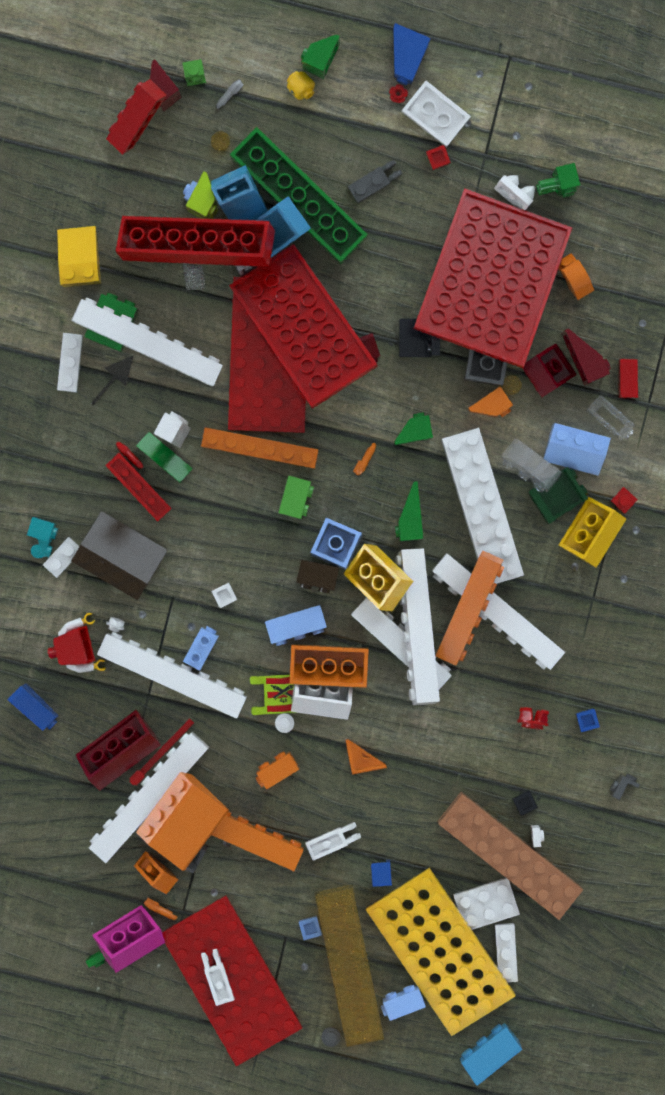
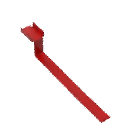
(137, 777)

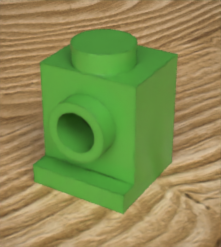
(194, 72)

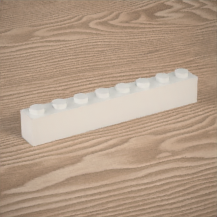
(146, 342)
(502, 616)
(418, 629)
(172, 675)
(143, 802)

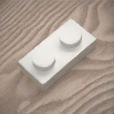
(61, 557)

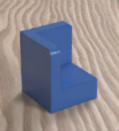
(381, 874)

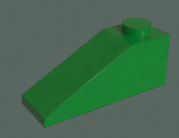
(410, 521)

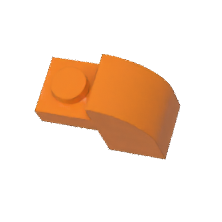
(575, 276)

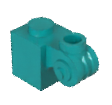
(44, 532)

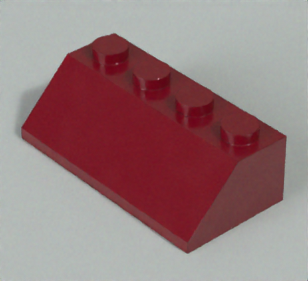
(117, 750)

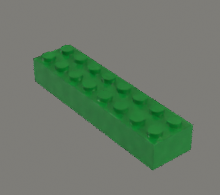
(284, 179)

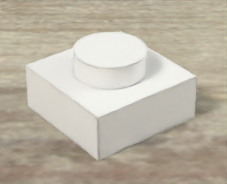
(224, 595)
(537, 836)

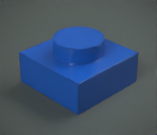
(587, 720)

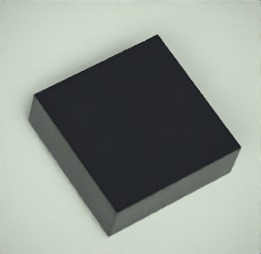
(525, 803)

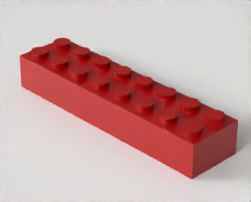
(195, 241)

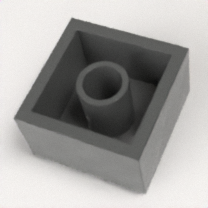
(484, 369)

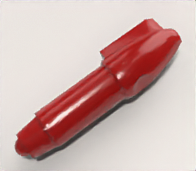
(125, 451)

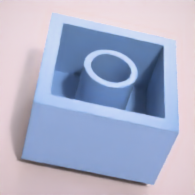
(336, 544)

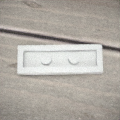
(70, 362)
(506, 951)

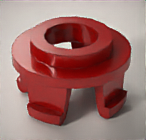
(526, 718)

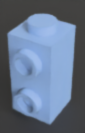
(201, 647)
(403, 1002)

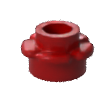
(398, 98)

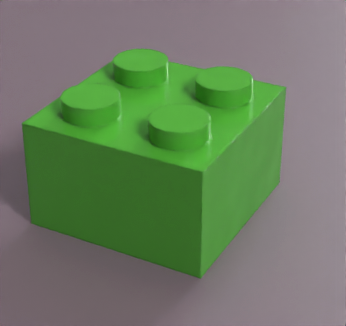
(295, 497)

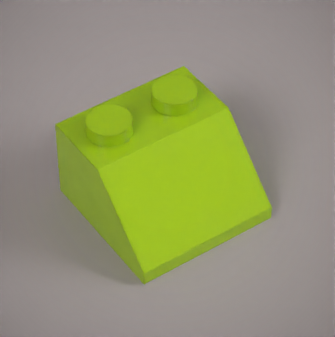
(202, 200)

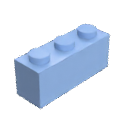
(296, 625)

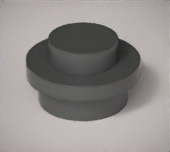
(330, 1036)

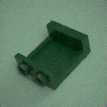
(561, 497)

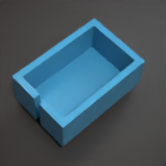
(286, 222)

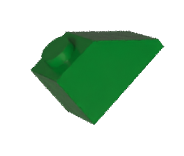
(415, 430)

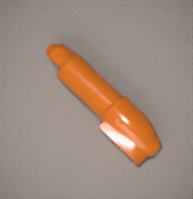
(362, 464)
(155, 906)

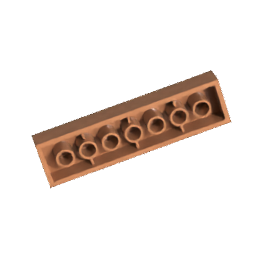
(510, 855)

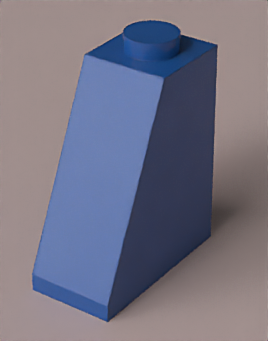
(408, 53)
(33, 707)

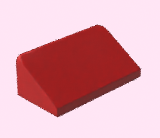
(628, 378)

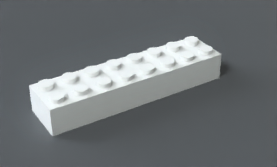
(481, 500)

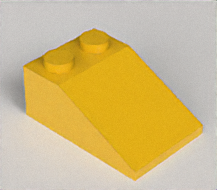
(78, 256)

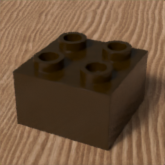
(317, 575)

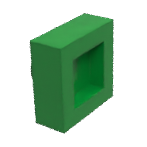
(95, 960)

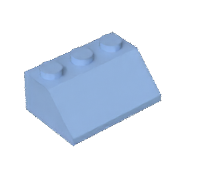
(576, 449)

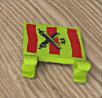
(277, 694)

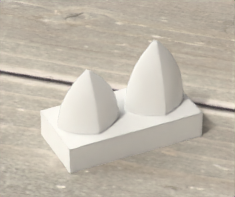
(511, 192)

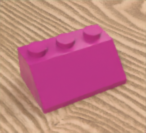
(129, 938)

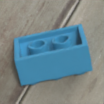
(490, 1053)

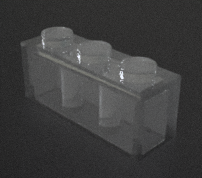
(530, 466)

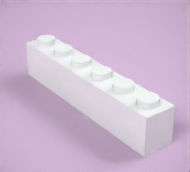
(173, 429)
(390, 634)

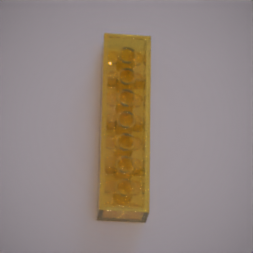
(349, 965)

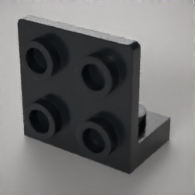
(416, 343)

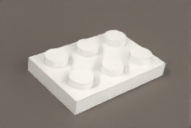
(436, 113)
(487, 903)

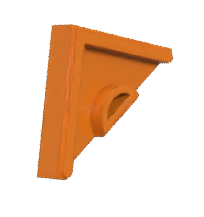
(361, 760)

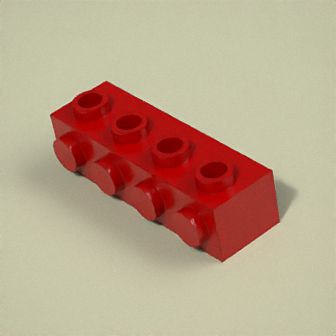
(135, 116)

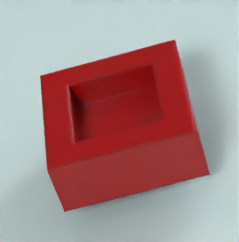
(438, 157)
(623, 500)

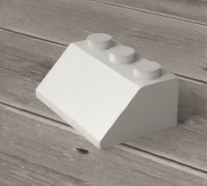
(322, 700)

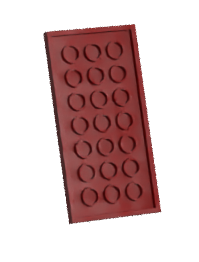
(303, 326)
(260, 388)
(260, 1010)

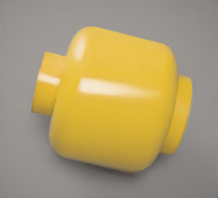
(300, 85)

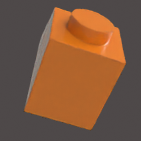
(493, 404)
(155, 873)

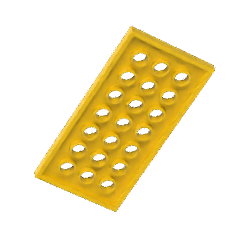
(421, 975)

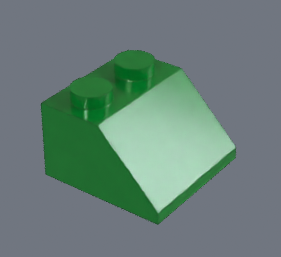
(320, 56)

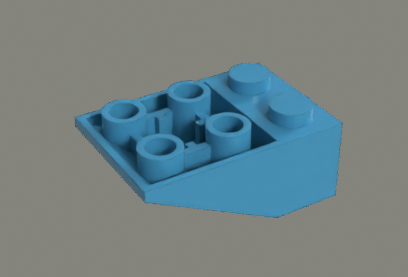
(238, 195)

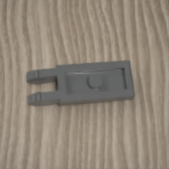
(373, 182)

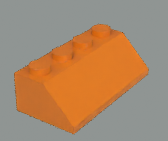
(329, 665)

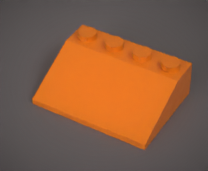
(182, 820)

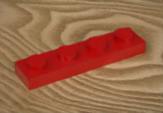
(138, 487)

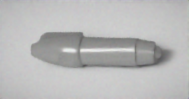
(232, 90)

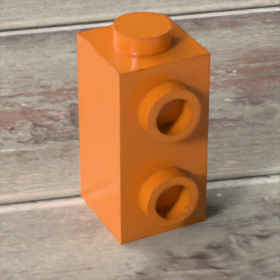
(277, 770)

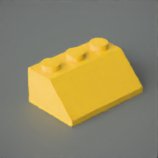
(592, 532)

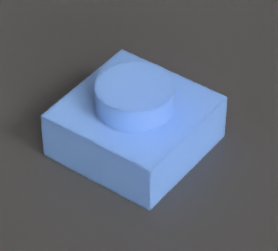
(188, 190)

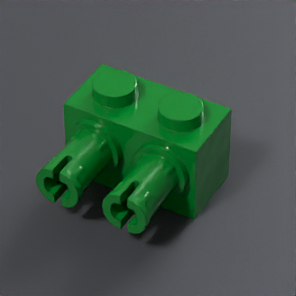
(564, 181)

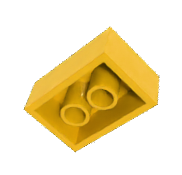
(378, 577)

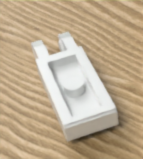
(331, 841)
(217, 979)

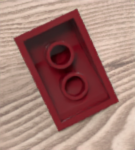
(587, 360)

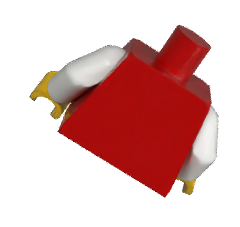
(75, 647)

